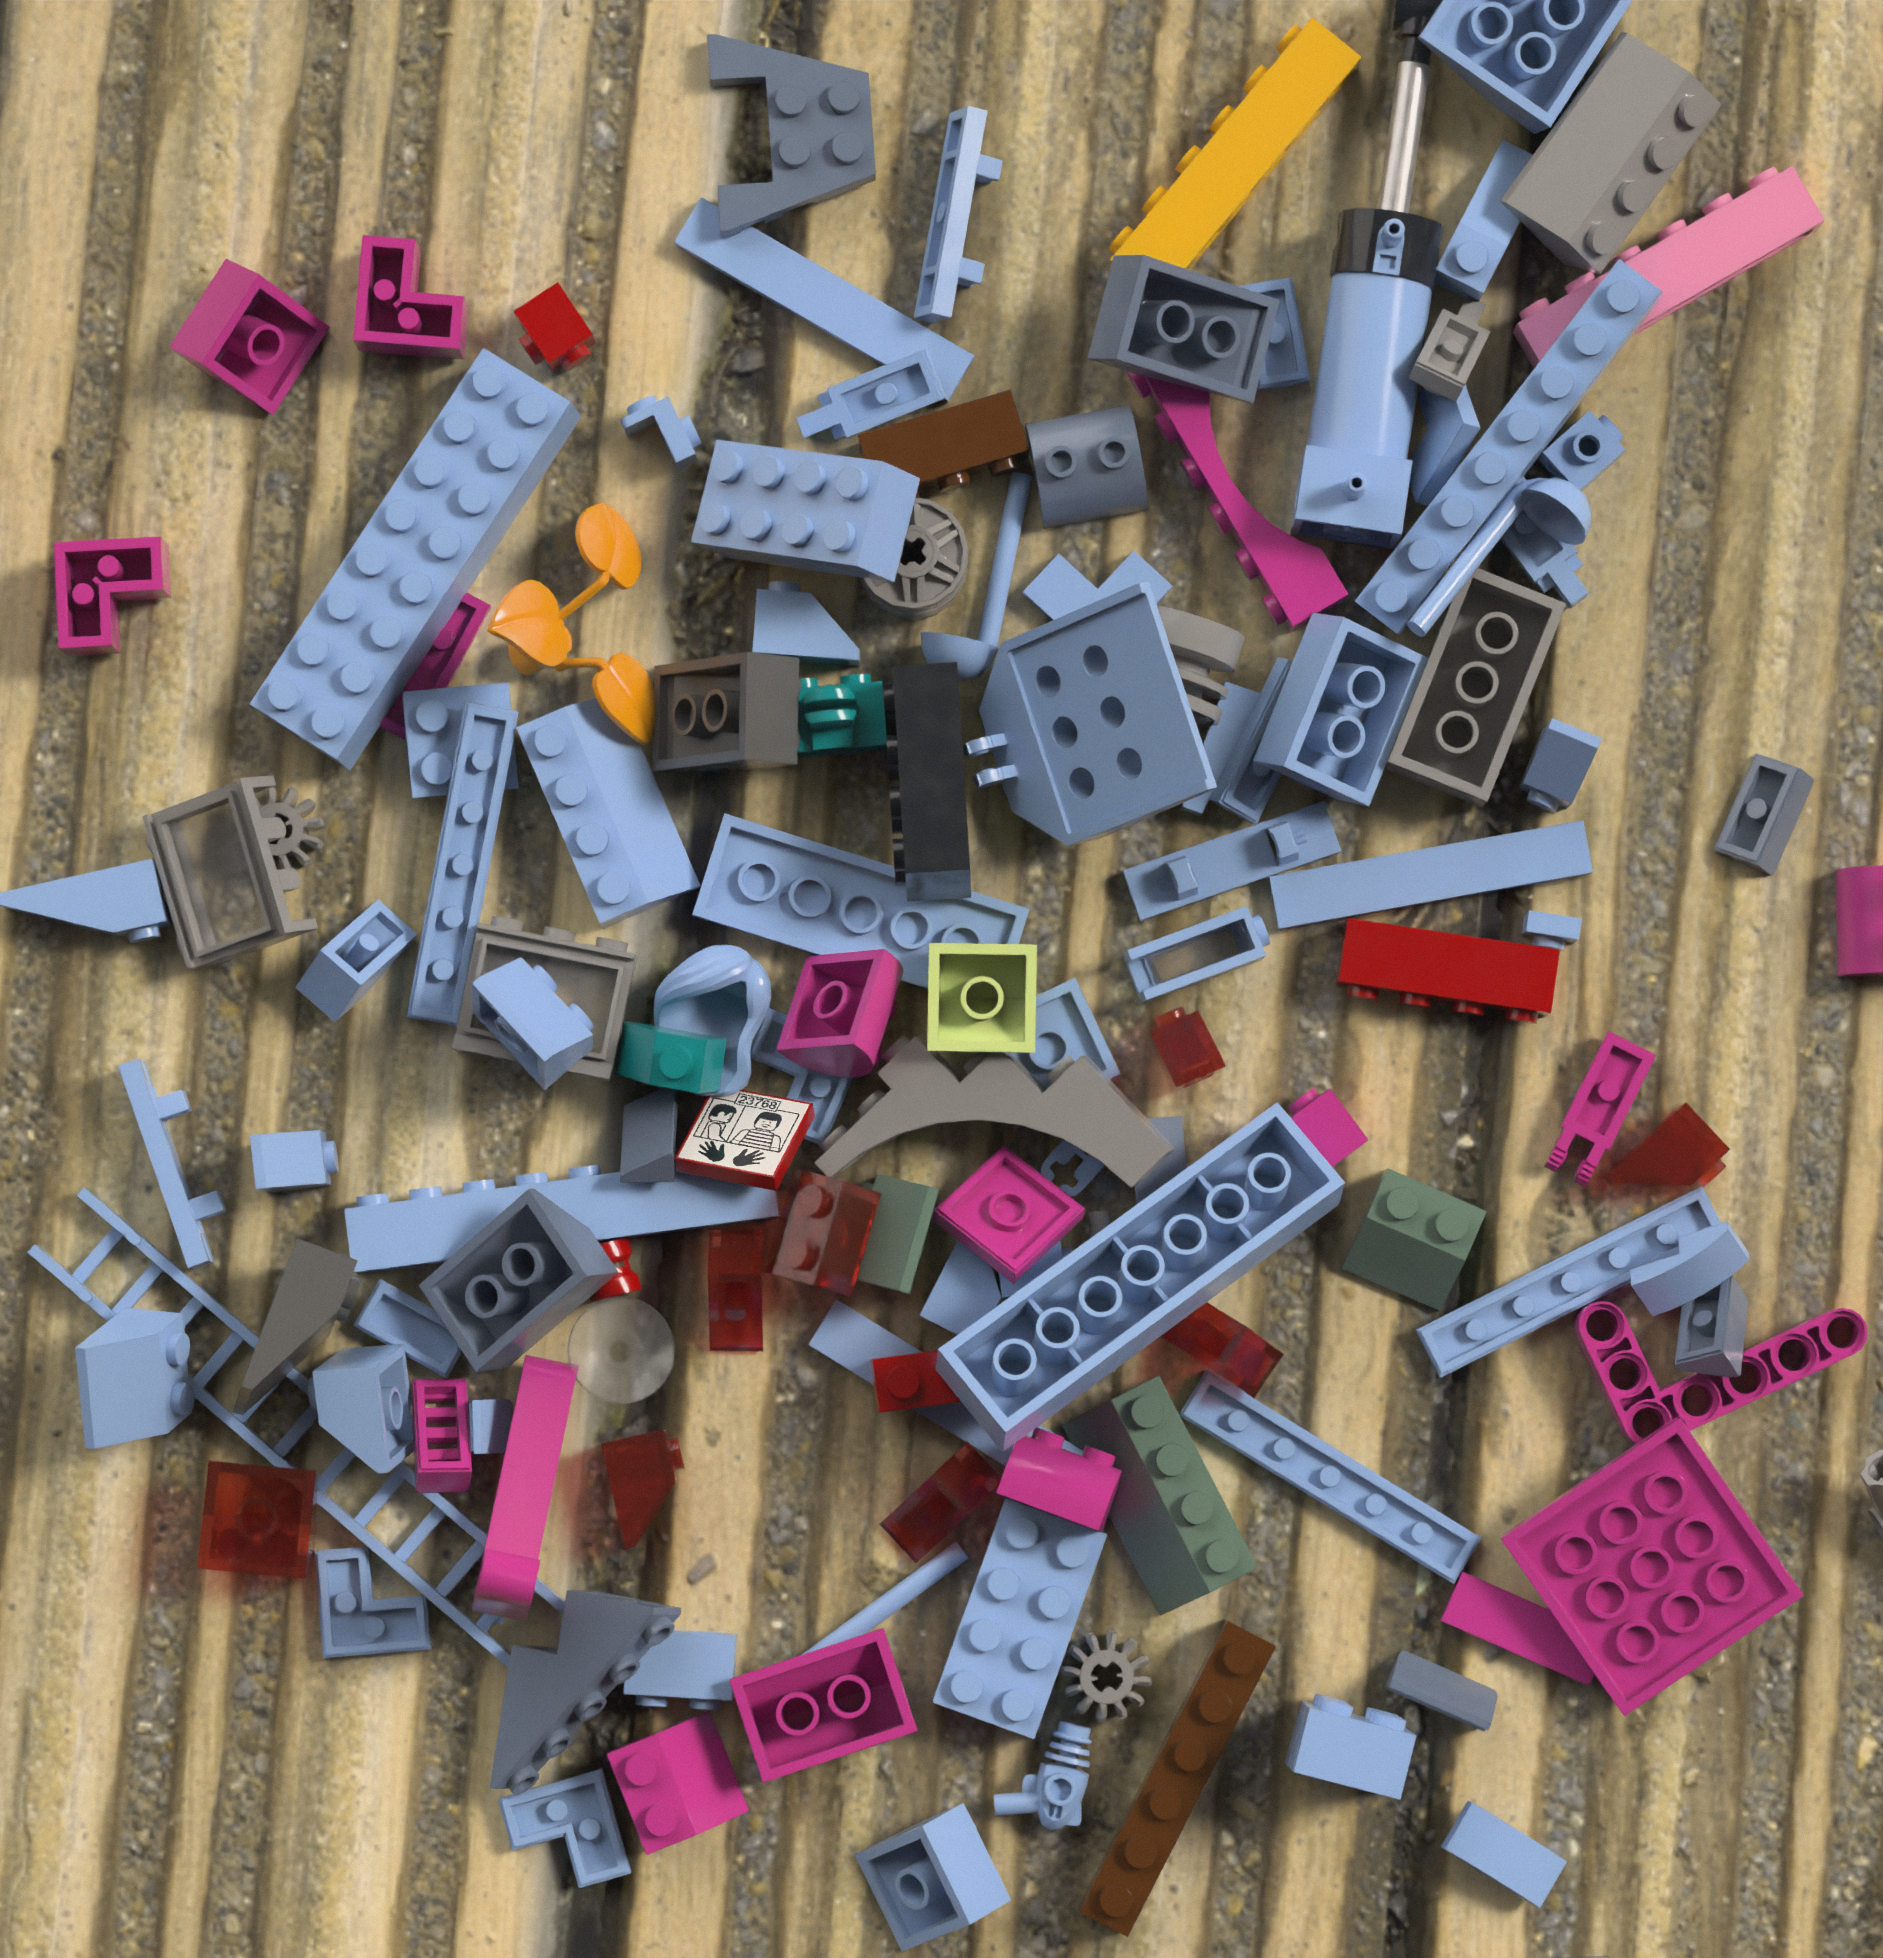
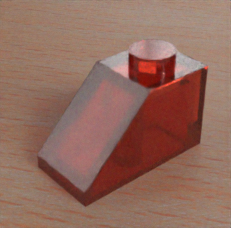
(1184, 1048)
(1672, 1154)
(736, 1290)
(1225, 1348)
(641, 1479)
(941, 1502)

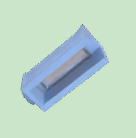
(1196, 954)

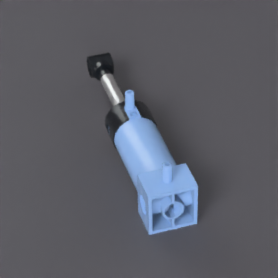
(1374, 329)

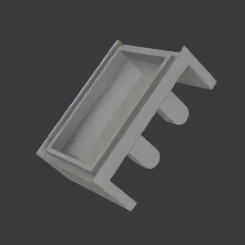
(223, 874)
(587, 975)

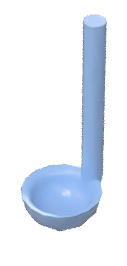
(1550, 504)
(977, 655)

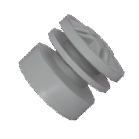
(936, 583)
(1199, 648)

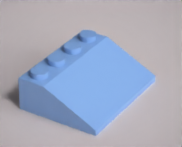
(1522, 51)

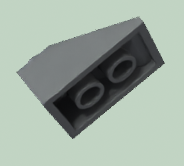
(726, 713)
(309, 1299)

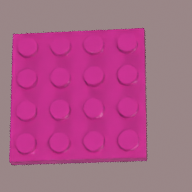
(1651, 1565)

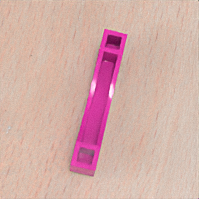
(1290, 570)

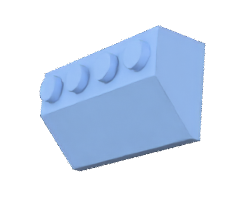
(608, 811)

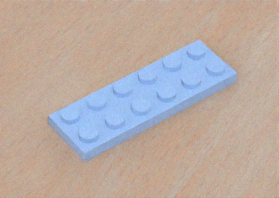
(837, 901)

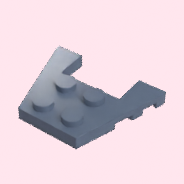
(815, 130)

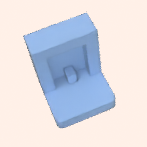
(677, 433)

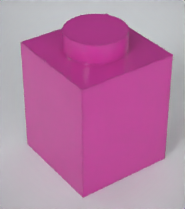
(1327, 1125)

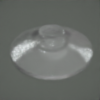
(640, 1331)

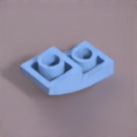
(1702, 1263)
(1503, 1854)

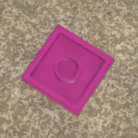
(1008, 1214)

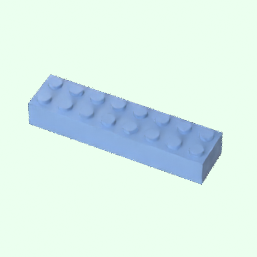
(416, 559)
(1139, 1276)

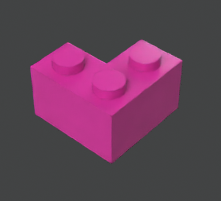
(397, 317)
(94, 578)

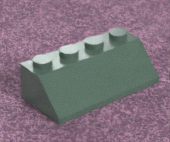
(1165, 1497)

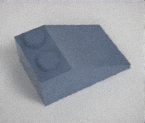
(1183, 327)

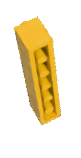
(1244, 148)

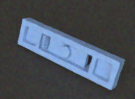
(958, 172)
(1231, 861)
(151, 1116)

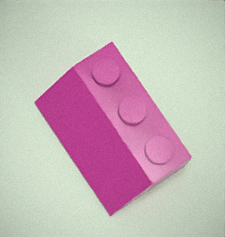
(823, 1705)

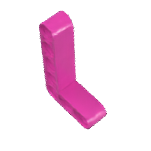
(1720, 1394)
(524, 1489)

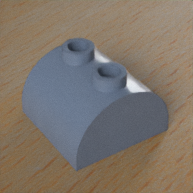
(1087, 466)

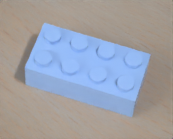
(805, 510)
(1019, 1618)

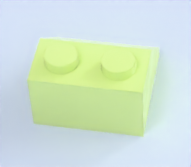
(982, 997)

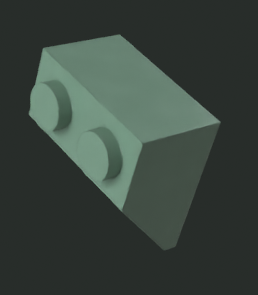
(897, 1233)
(1413, 1239)

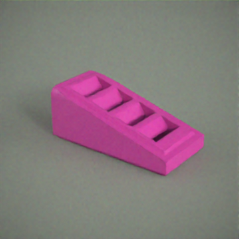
(441, 1468)

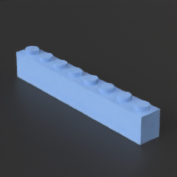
(1510, 445)
(436, 1226)

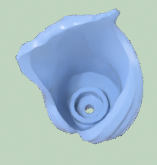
(721, 996)

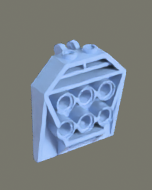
(1091, 722)

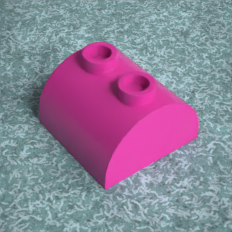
(1859, 921)
(841, 1012)
(1060, 1480)

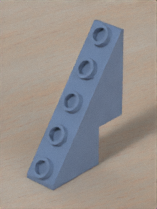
(560, 1688)

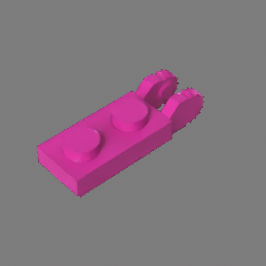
(1601, 1102)

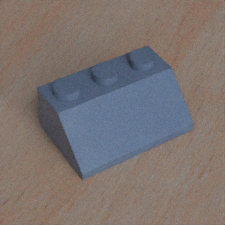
(517, 1280)

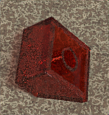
(822, 1232)
(259, 1520)

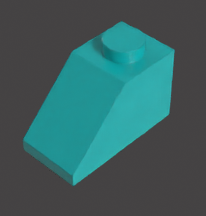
(671, 1057)

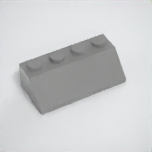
(1610, 154)

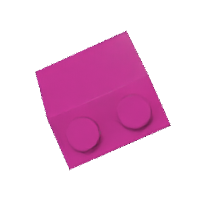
(249, 336)
(677, 1782)

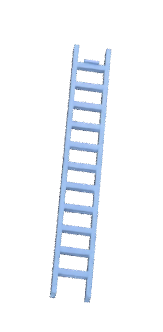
(277, 1455)

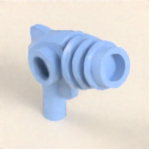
(1058, 1786)

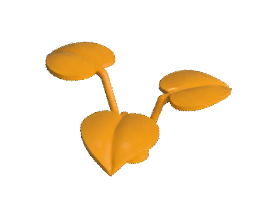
(539, 640)

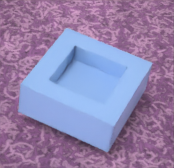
(1551, 929)

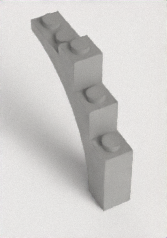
(928, 1091)

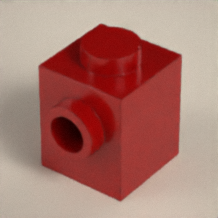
(554, 330)

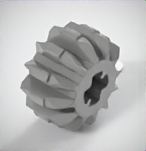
(293, 846)
(1104, 1657)

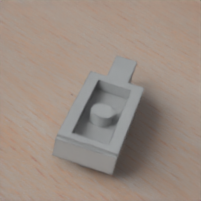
(1451, 350)

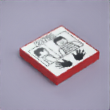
(745, 1138)

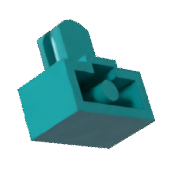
(841, 717)

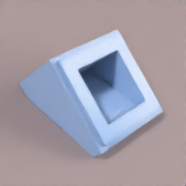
(489, 1425)

